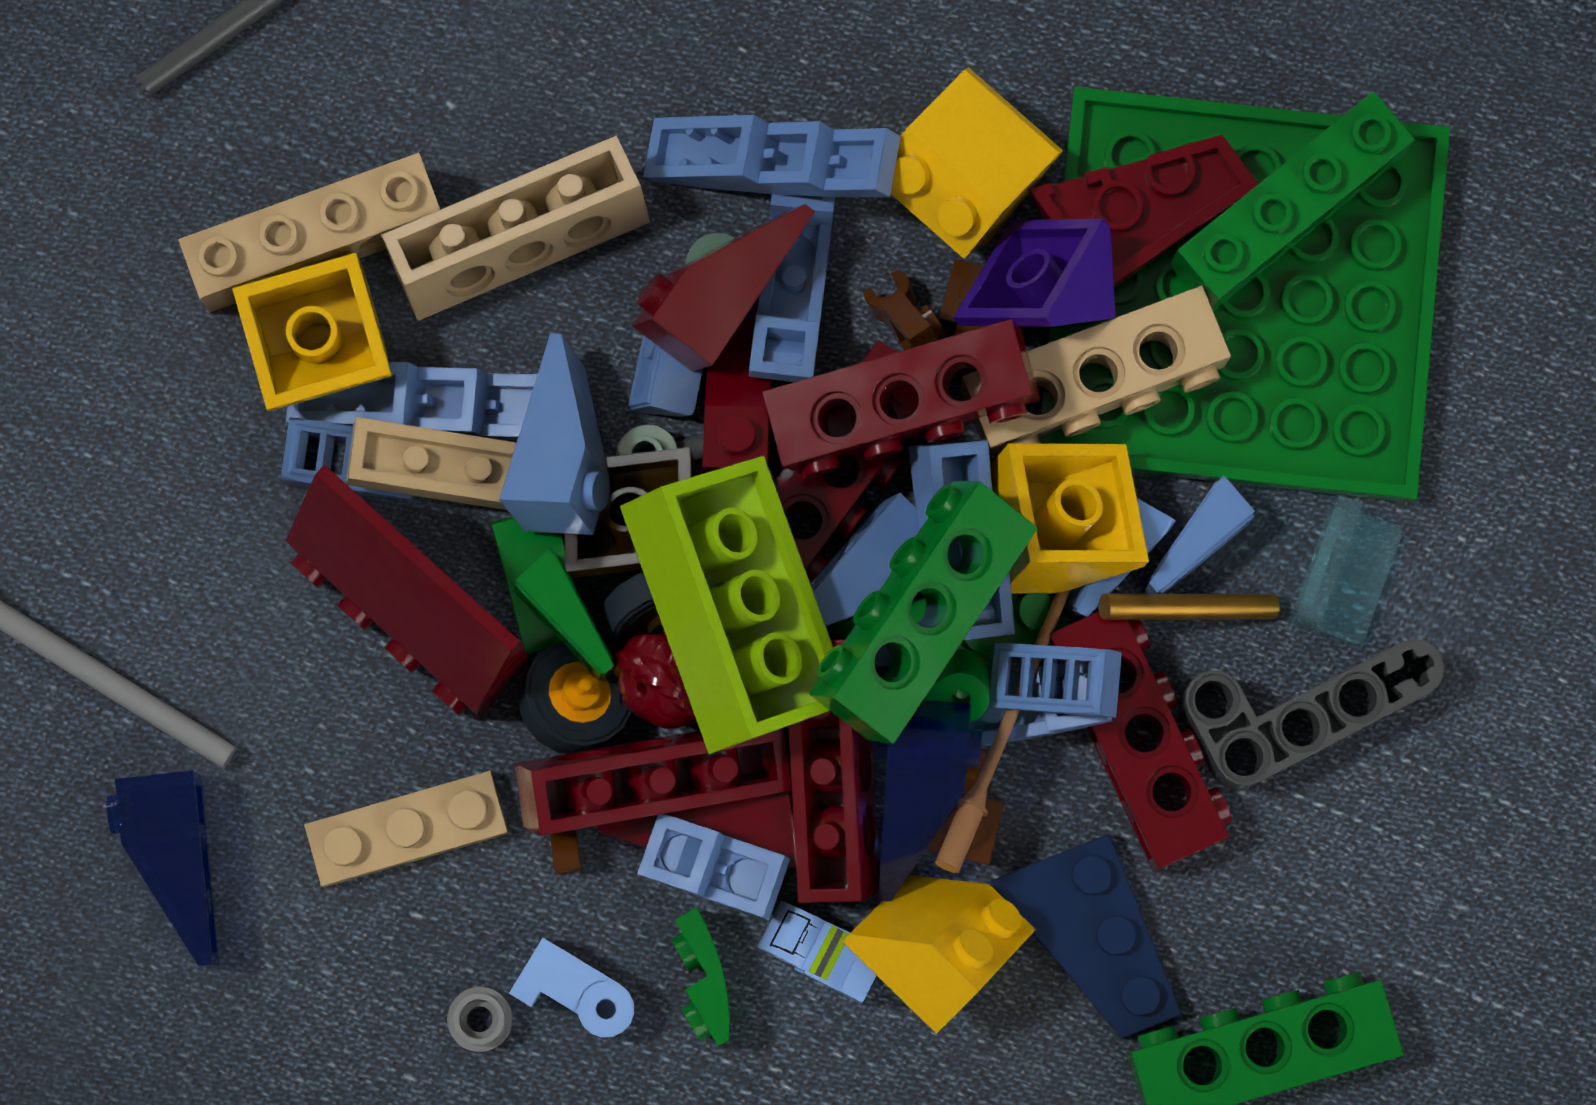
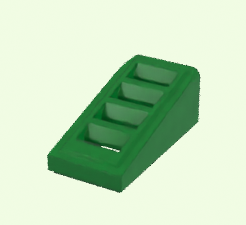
(555, 601)

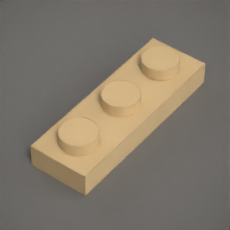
(428, 462)
(406, 829)

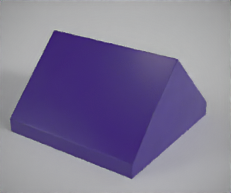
(1044, 276)

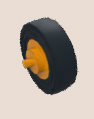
(568, 705)

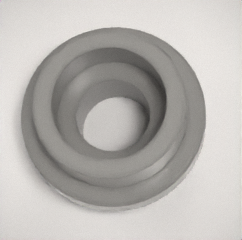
(459, 1014)

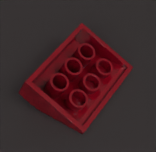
(404, 595)

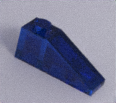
(923, 785)
(167, 841)

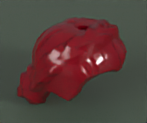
(653, 682)

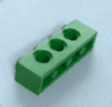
(1293, 200)
(991, 543)
(1364, 1039)

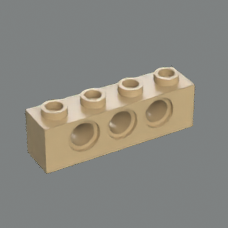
(517, 228)
(308, 229)
(1180, 322)

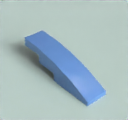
(771, 157)
(431, 398)

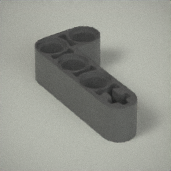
(1318, 704)

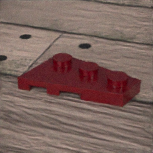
(1152, 200)

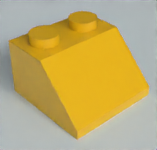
(969, 163)
(312, 331)
(1082, 509)
(939, 943)

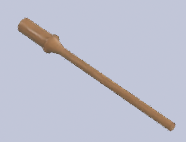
(972, 806)

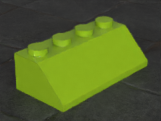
(732, 600)

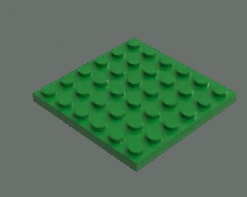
(1320, 343)

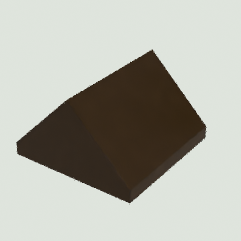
(630, 477)

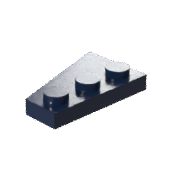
(1095, 933)

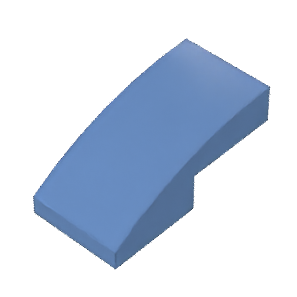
(713, 866)

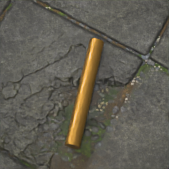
(1188, 606)

